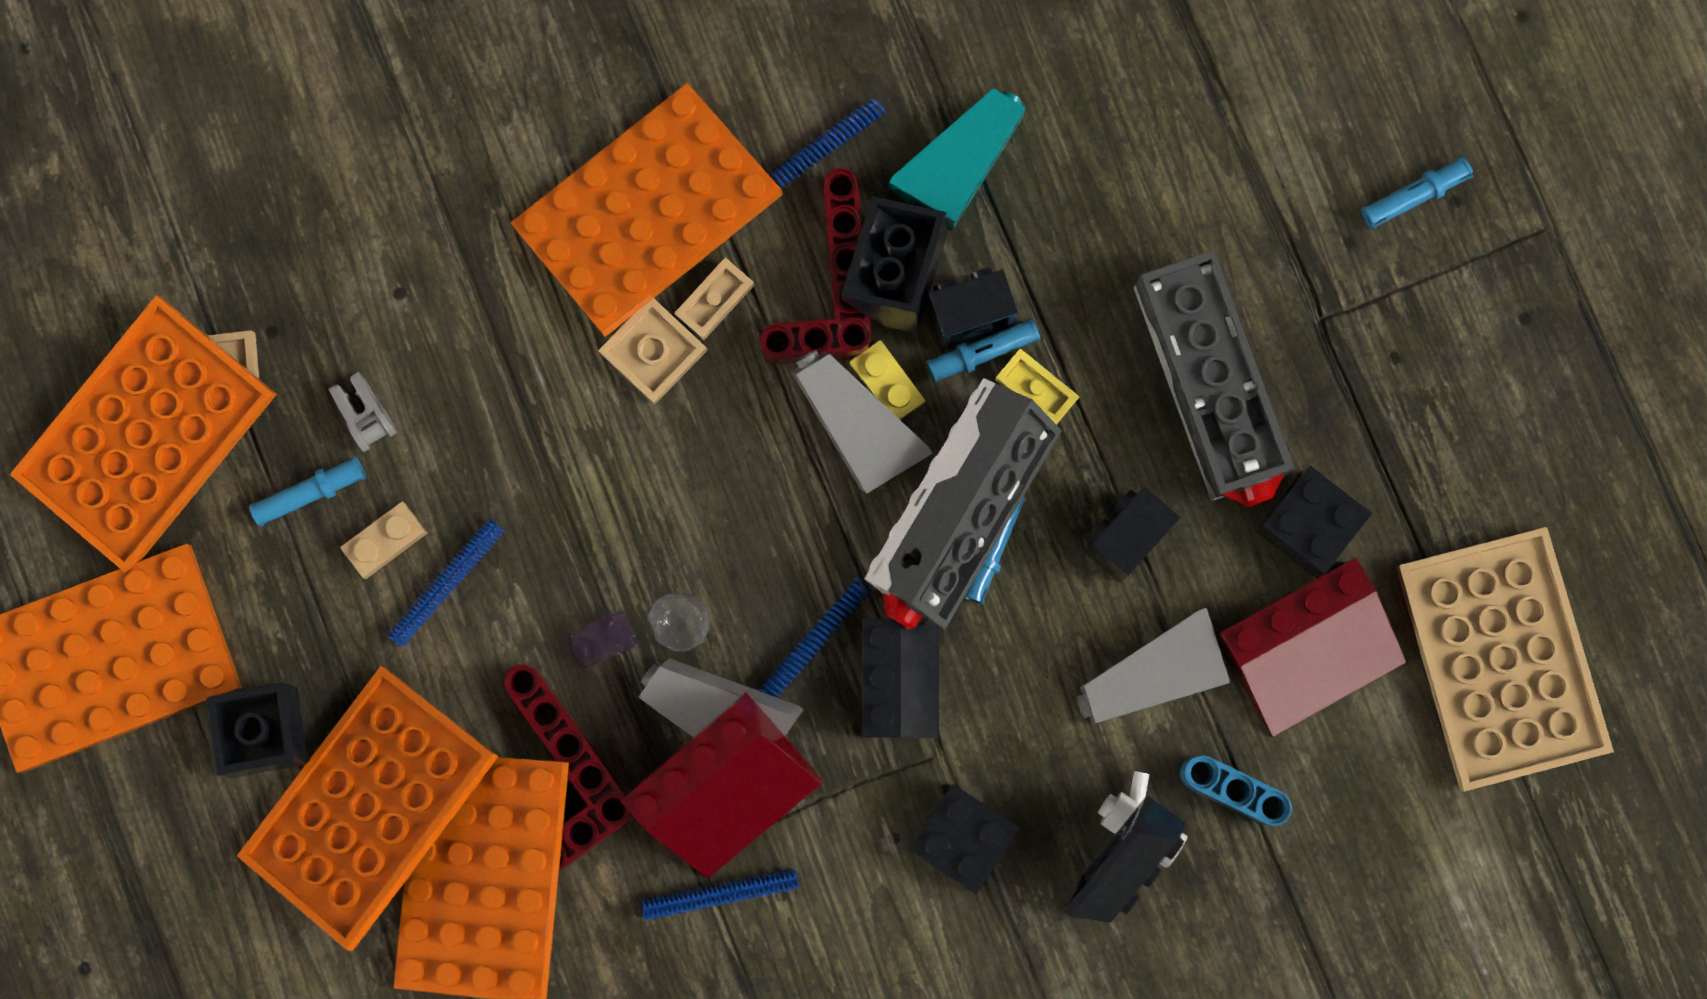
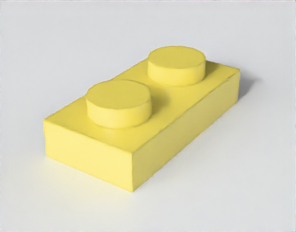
(887, 380)
(1035, 382)

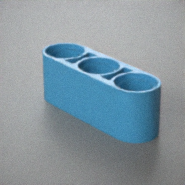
(1254, 791)

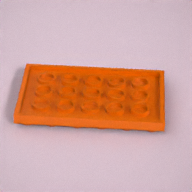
(646, 209)
(143, 434)
(109, 658)
(367, 807)
(487, 889)

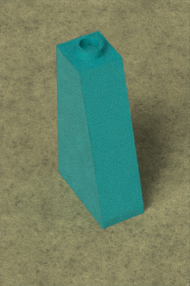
(960, 158)

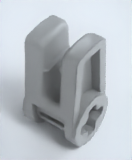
(370, 424)

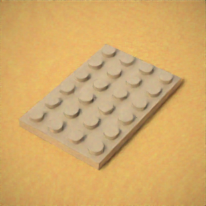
(1504, 659)

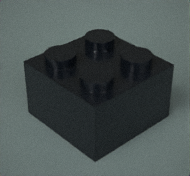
(971, 308)
(1313, 522)
(1133, 533)
(257, 730)
(964, 838)

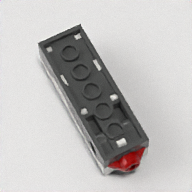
(1214, 380)
(962, 506)

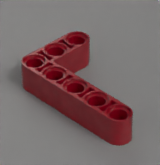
(845, 318)
(586, 757)

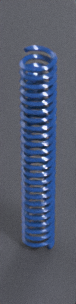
(812, 146)
(804, 648)

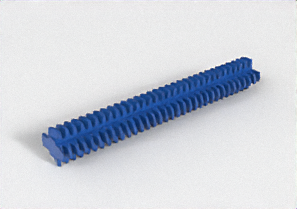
(445, 583)
(719, 895)

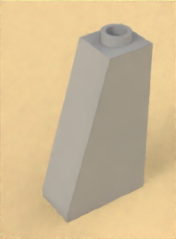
(860, 426)
(1165, 669)
(697, 697)

